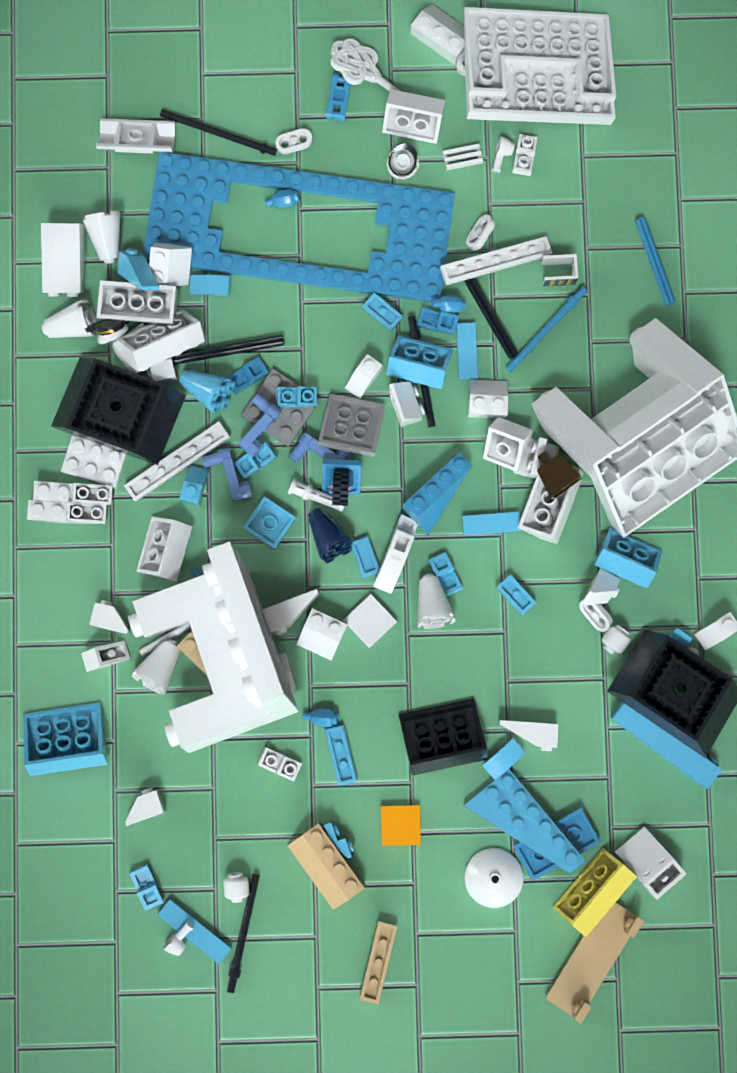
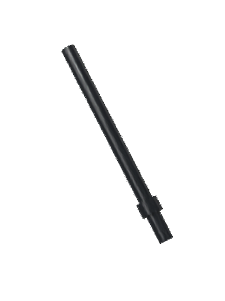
(415, 334)
(235, 971)

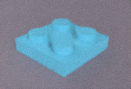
(269, 523)

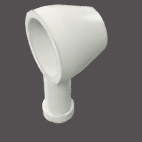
(503, 148)
(175, 943)

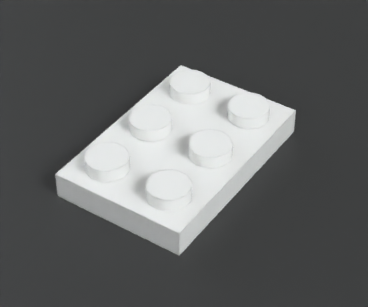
(93, 462)

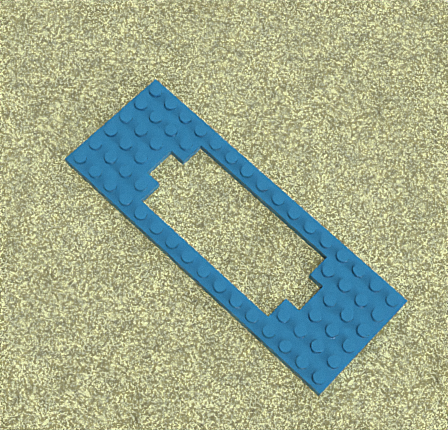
(416, 219)

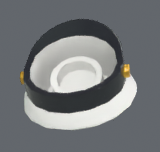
(403, 161)
(109, 330)

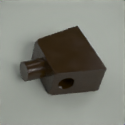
(556, 474)

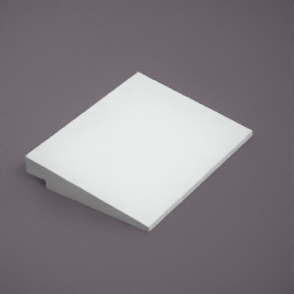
(538, 66)

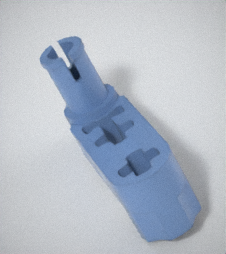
(250, 441)
(307, 442)
(238, 490)

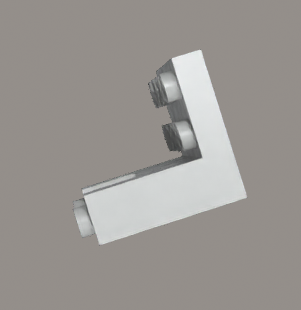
(656, 437)
(234, 648)

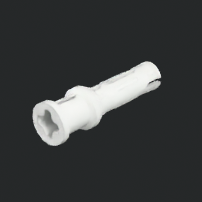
(309, 492)

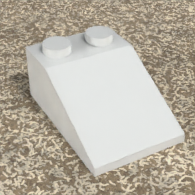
(284, 614)

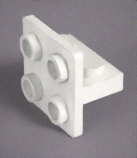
(531, 462)

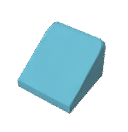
(680, 637)

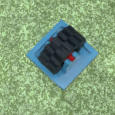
(341, 479)

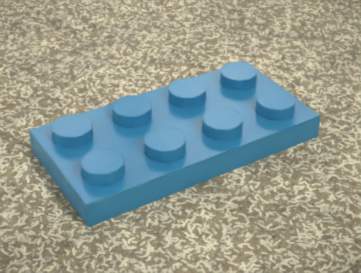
(578, 832)

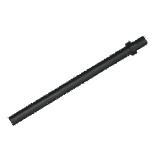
(263, 148)

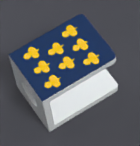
(561, 259)

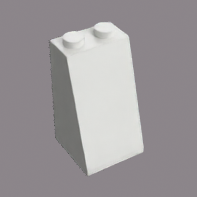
(63, 258)

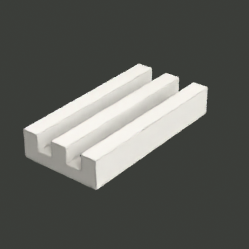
(463, 156)

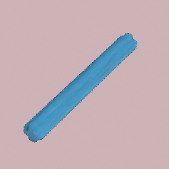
(655, 261)

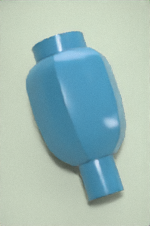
(283, 199)
(449, 304)
(322, 717)

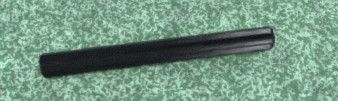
(491, 317)
(229, 349)

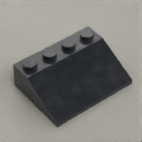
(443, 737)

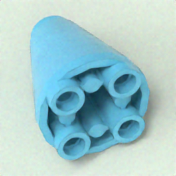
(208, 389)

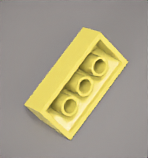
(594, 892)

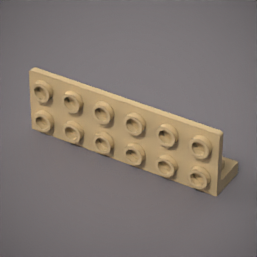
(592, 962)

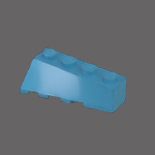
(434, 496)

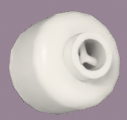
(616, 639)
(236, 887)

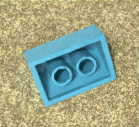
(419, 362)
(628, 558)

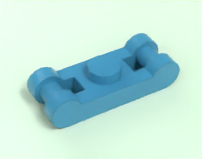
(338, 98)

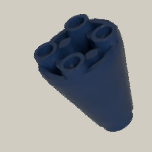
(329, 536)

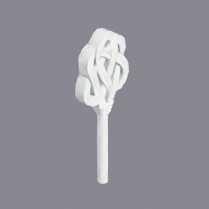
(359, 66)

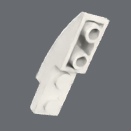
(72, 492)
(66, 512)
(396, 554)

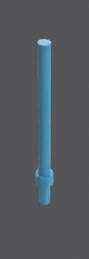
(571, 302)

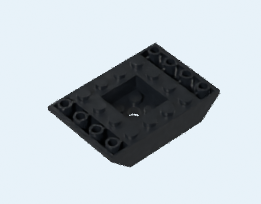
(137, 428)
(649, 687)

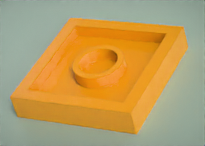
(400, 825)

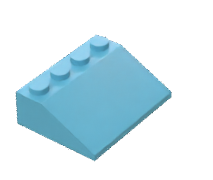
(64, 739)

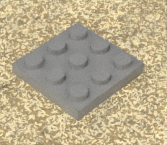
(291, 419)
(351, 425)

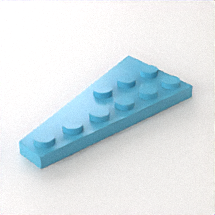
(517, 813)

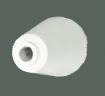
(104, 234)
(71, 322)
(433, 604)
(158, 667)

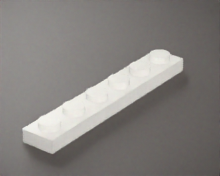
(495, 260)
(177, 461)

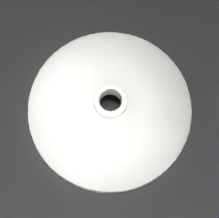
(486, 865)

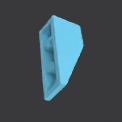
(136, 270)

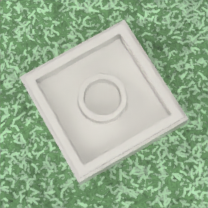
(370, 621)

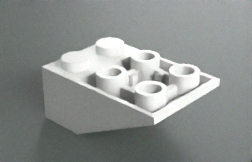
(650, 863)

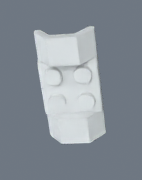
(136, 136)

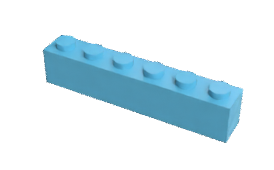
(698, 768)

